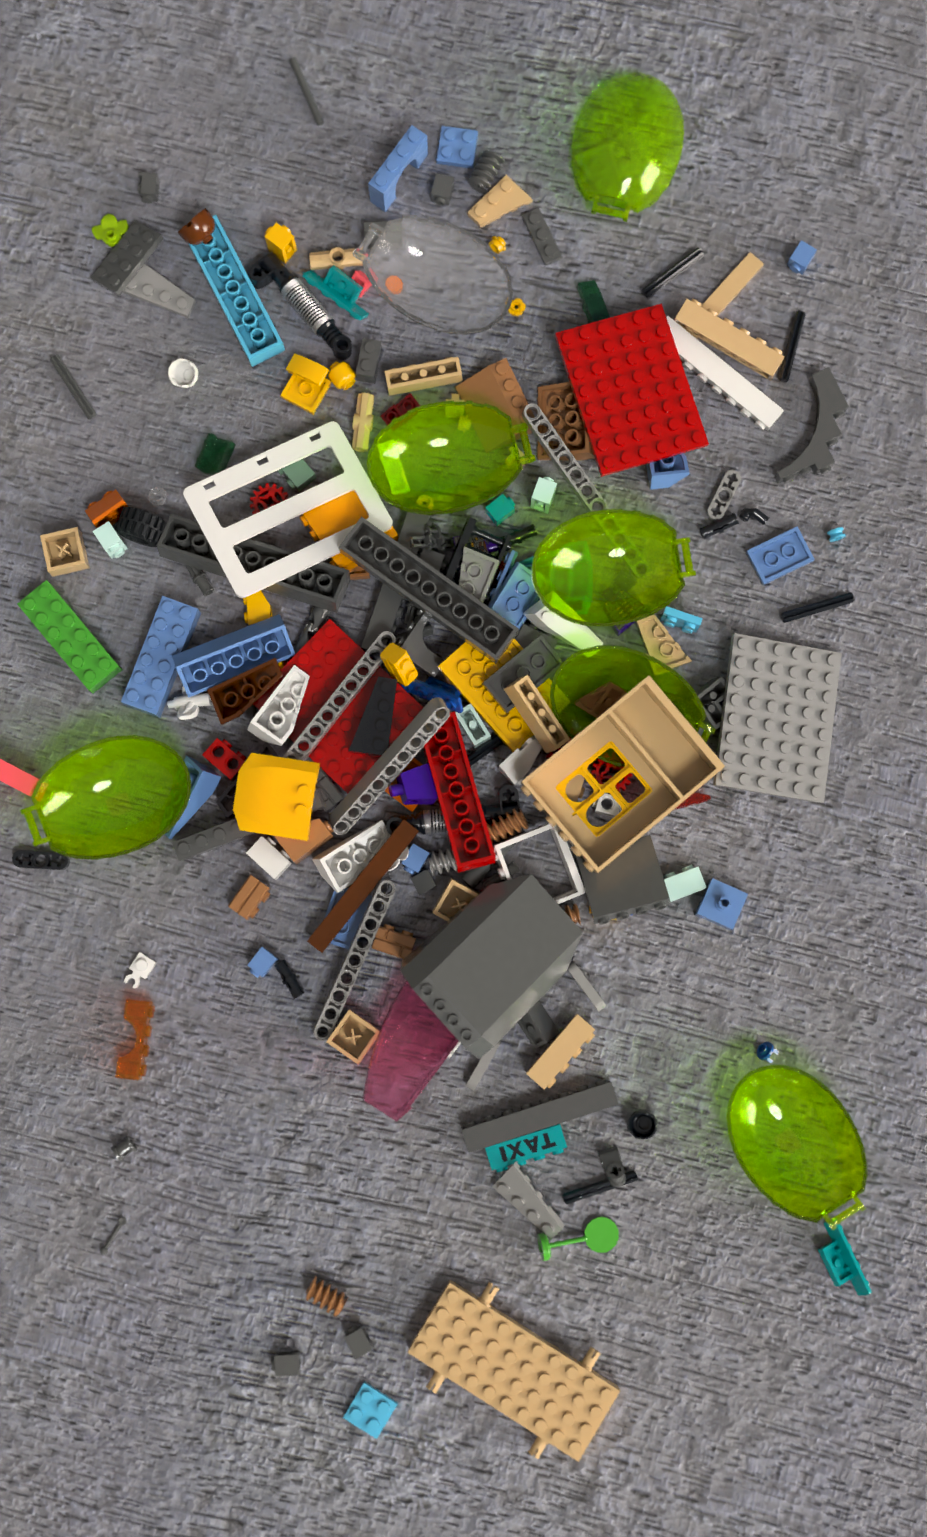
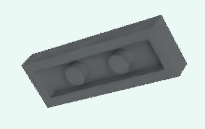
(542, 237)

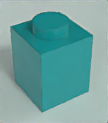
(500, 509)

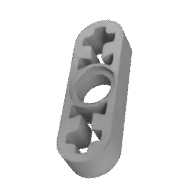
(734, 486)
(586, 987)
(481, 1067)

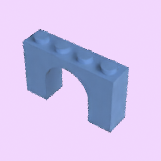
(410, 150)

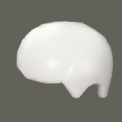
(183, 373)

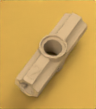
(325, 259)
(363, 422)

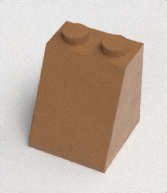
(298, 849)

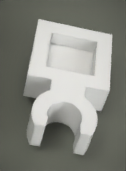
(141, 968)

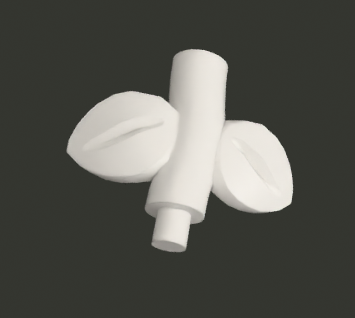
(188, 707)

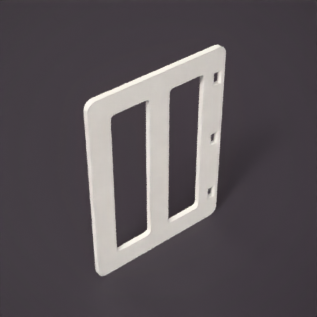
(223, 539)

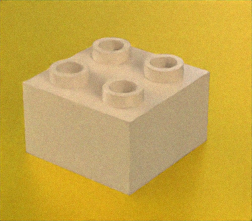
(64, 551)
(453, 899)
(353, 1036)

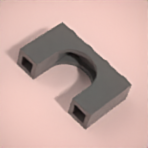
(414, 645)

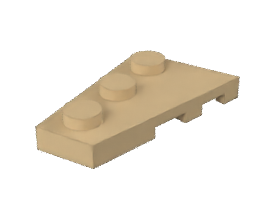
(500, 200)
(660, 643)

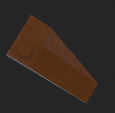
(240, 692)

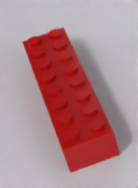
(458, 798)

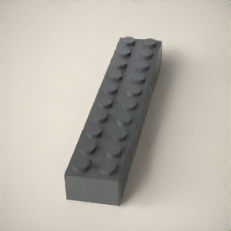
(317, 585)
(428, 590)

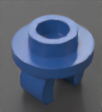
(765, 1050)

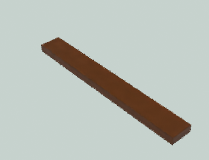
(363, 886)

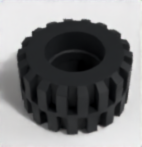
(140, 526)

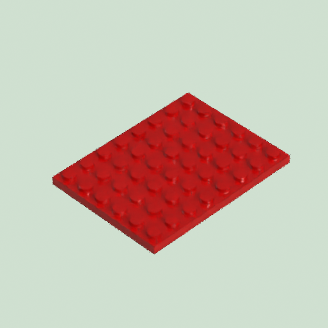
(631, 389)
(328, 661)

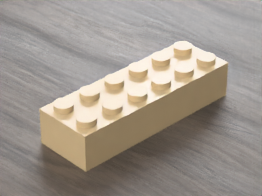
(729, 339)

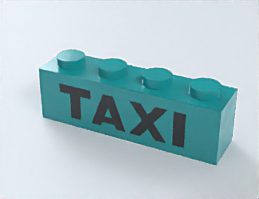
(525, 1147)

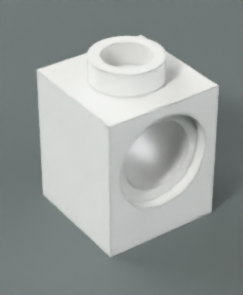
(612, 812)

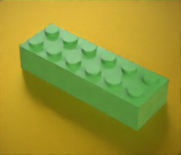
(69, 636)

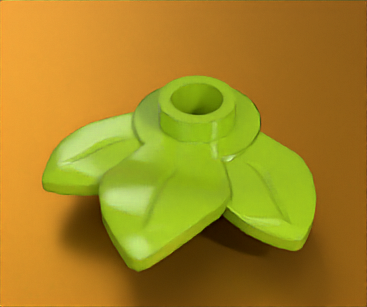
(110, 230)

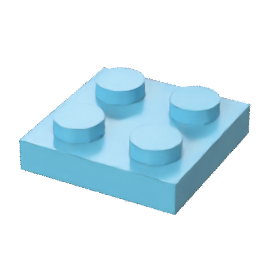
(673, 617)
(370, 1410)

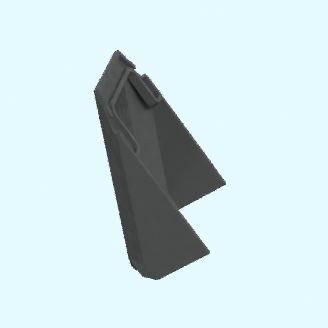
(493, 961)

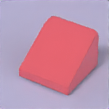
(362, 279)

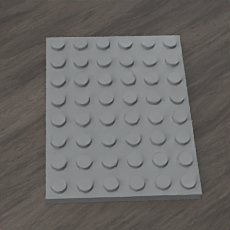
(777, 718)

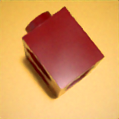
(222, 762)

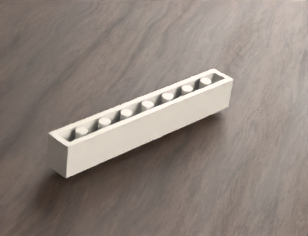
(724, 378)

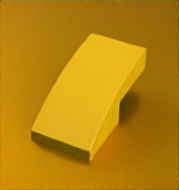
(307, 369)

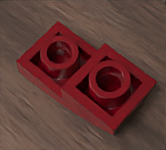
(400, 409)

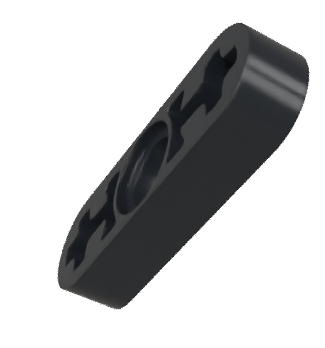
(26, 864)

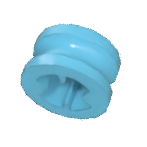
(836, 534)

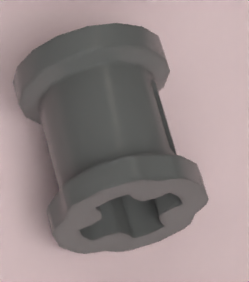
(124, 1148)

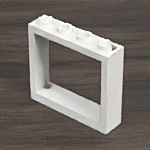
(564, 851)

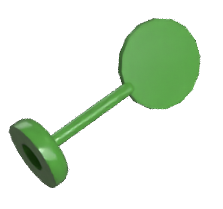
(600, 1236)

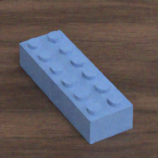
(232, 655)
(155, 668)

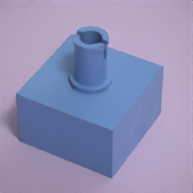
(721, 904)

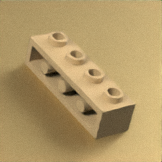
(423, 376)
(536, 714)
(560, 1051)

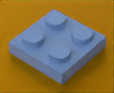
(457, 147)

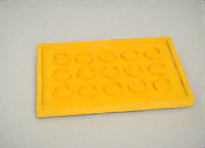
(468, 670)

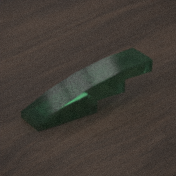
(592, 301)

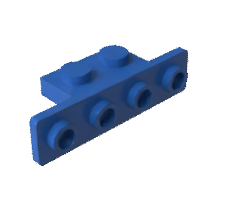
(435, 688)

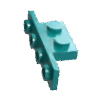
(340, 289)
(842, 1262)

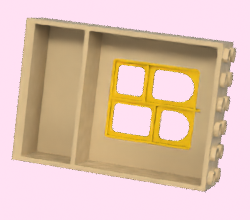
(654, 746)

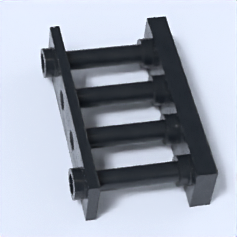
(468, 530)

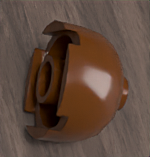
(198, 229)

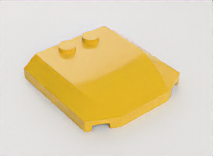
(275, 796)

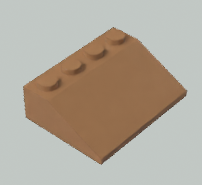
(499, 388)
(563, 413)

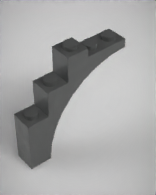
(829, 405)

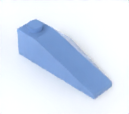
(667, 471)
(203, 784)

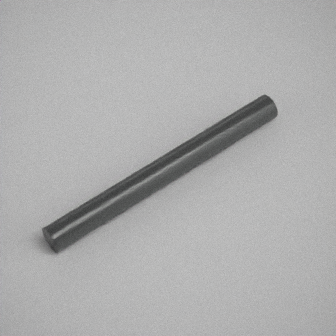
(306, 91)

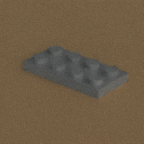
(127, 258)
(535, 660)

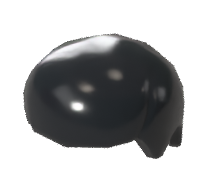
(642, 1124)

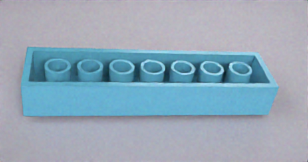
(237, 297)

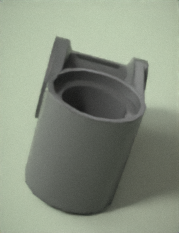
(613, 1165)

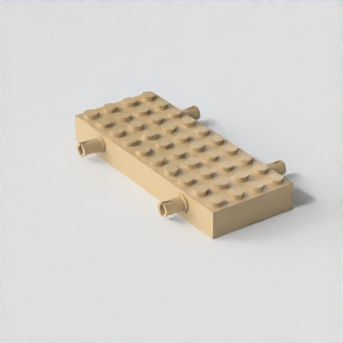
(514, 1370)

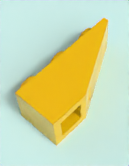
(257, 608)

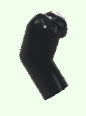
(753, 513)

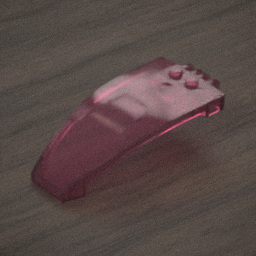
(405, 1054)

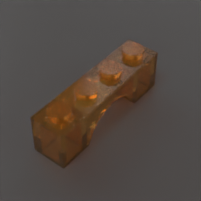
(138, 1014)

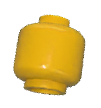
(342, 375)

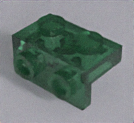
(214, 455)

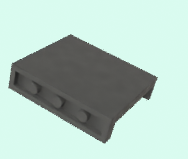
(626, 885)

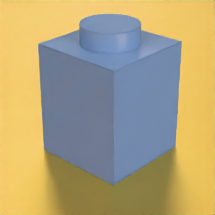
(801, 257)
(415, 859)
(262, 963)

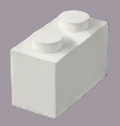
(269, 858)

